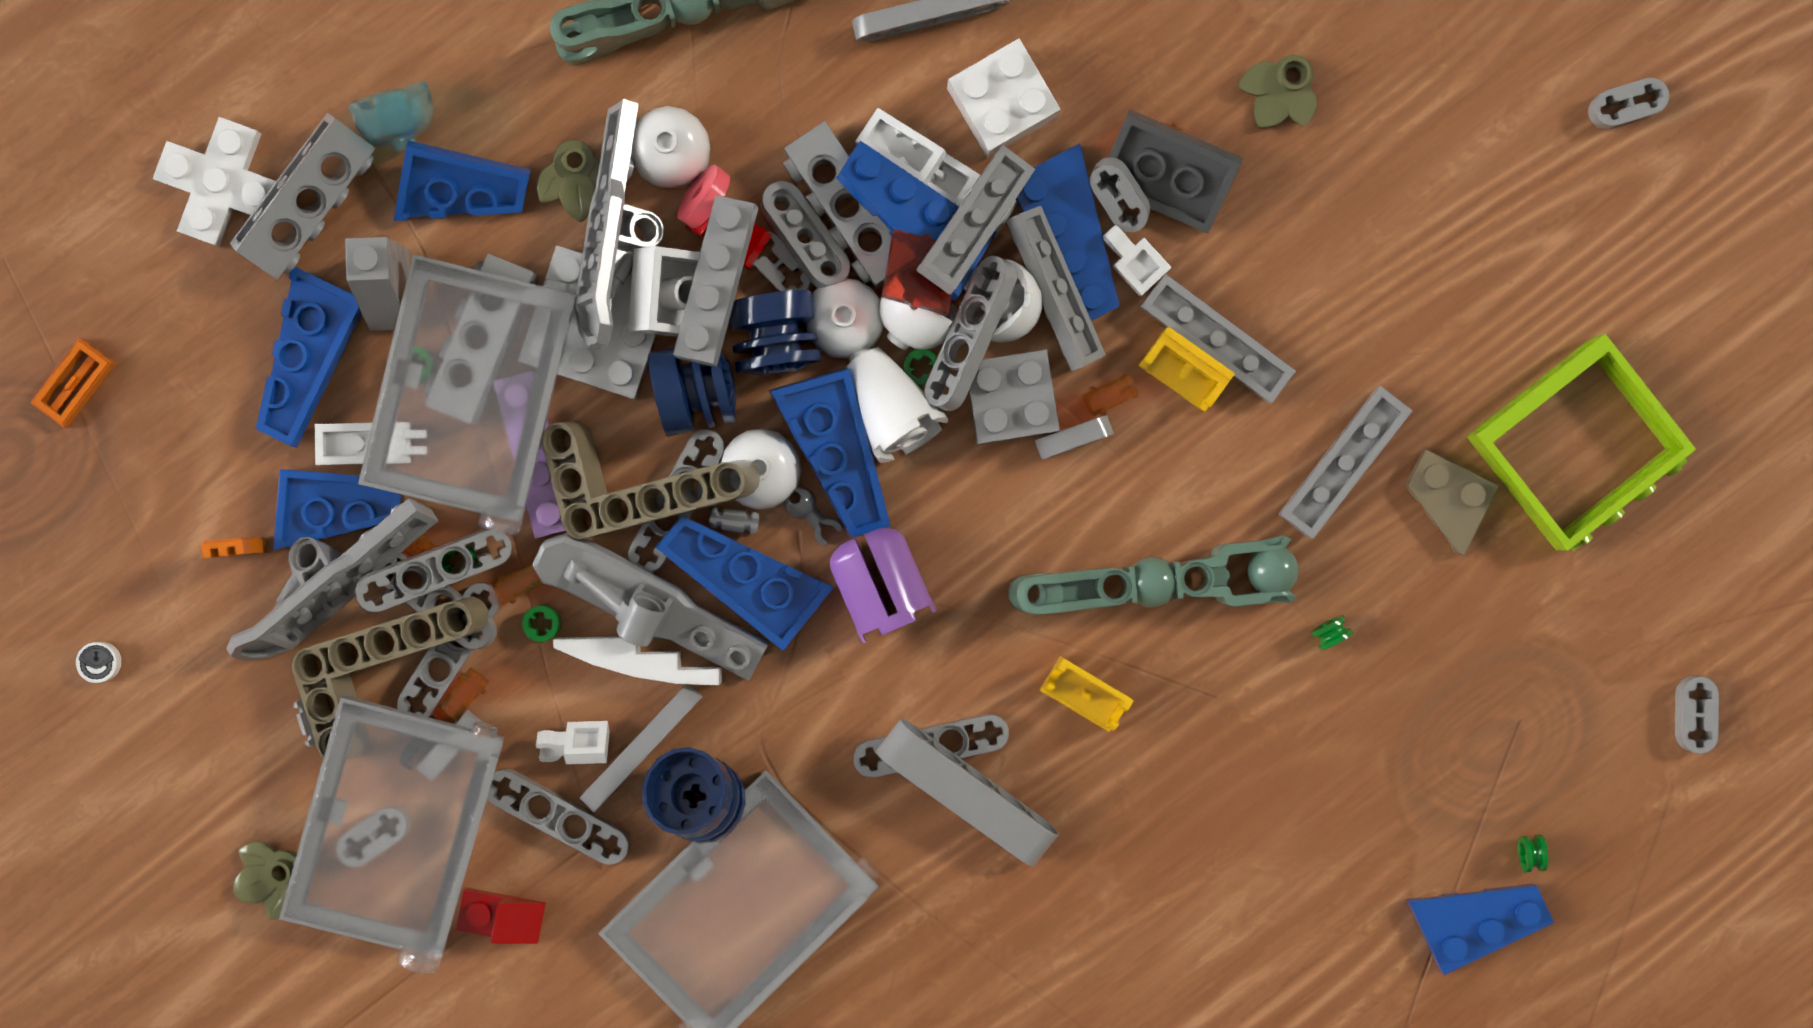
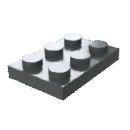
(1175, 170)

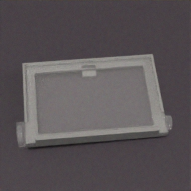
(468, 390)
(392, 829)
(740, 910)

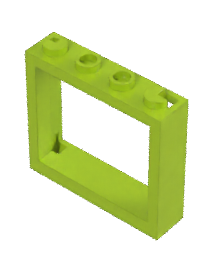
(1636, 487)

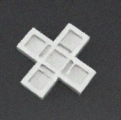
(215, 180)

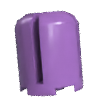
(862, 592)

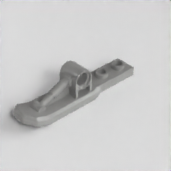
(610, 229)
(326, 581)
(645, 603)

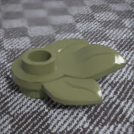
(1276, 95)
(571, 185)
(263, 877)

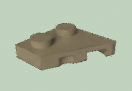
(1451, 497)

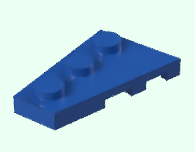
(450, 182)
(326, 506)
(1478, 923)

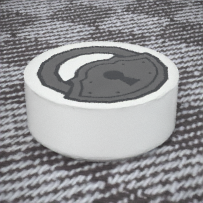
(98, 662)

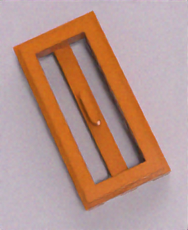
(84, 394)
(233, 547)

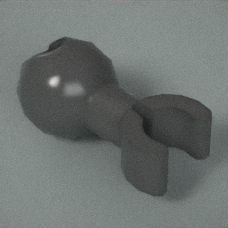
(806, 509)

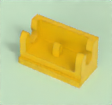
(1186, 369)
(1086, 694)

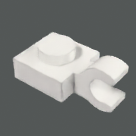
(1139, 263)
(580, 744)

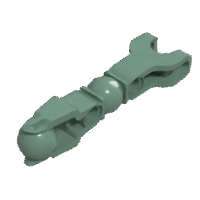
(610, 24)
(1156, 581)

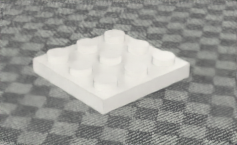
(613, 367)

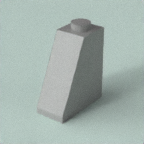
(377, 278)

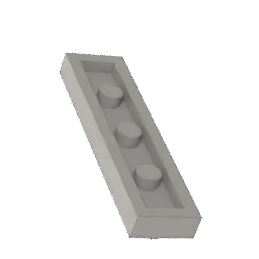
(975, 220)
(716, 281)
(1059, 293)
(1218, 337)
(1345, 462)

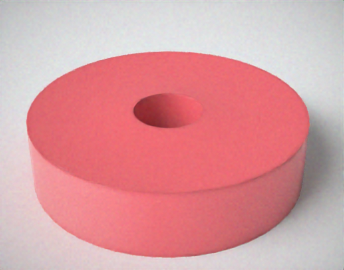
(700, 196)

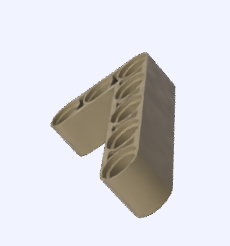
(640, 499)
(372, 650)

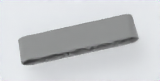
(967, 792)

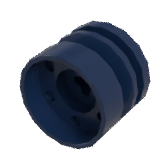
(774, 332)
(689, 389)
(675, 784)

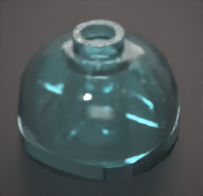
(394, 115)

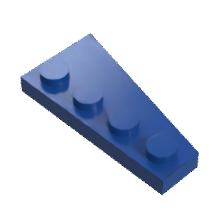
(899, 198)
(1069, 206)
(310, 344)
(833, 438)
(752, 585)

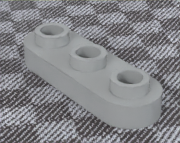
(799, 220)

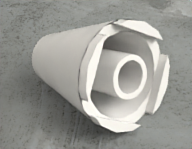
(892, 405)

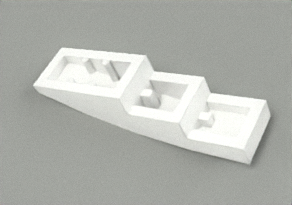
(921, 158)
(626, 658)

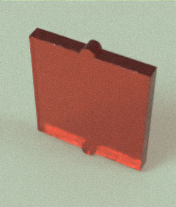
(906, 284)

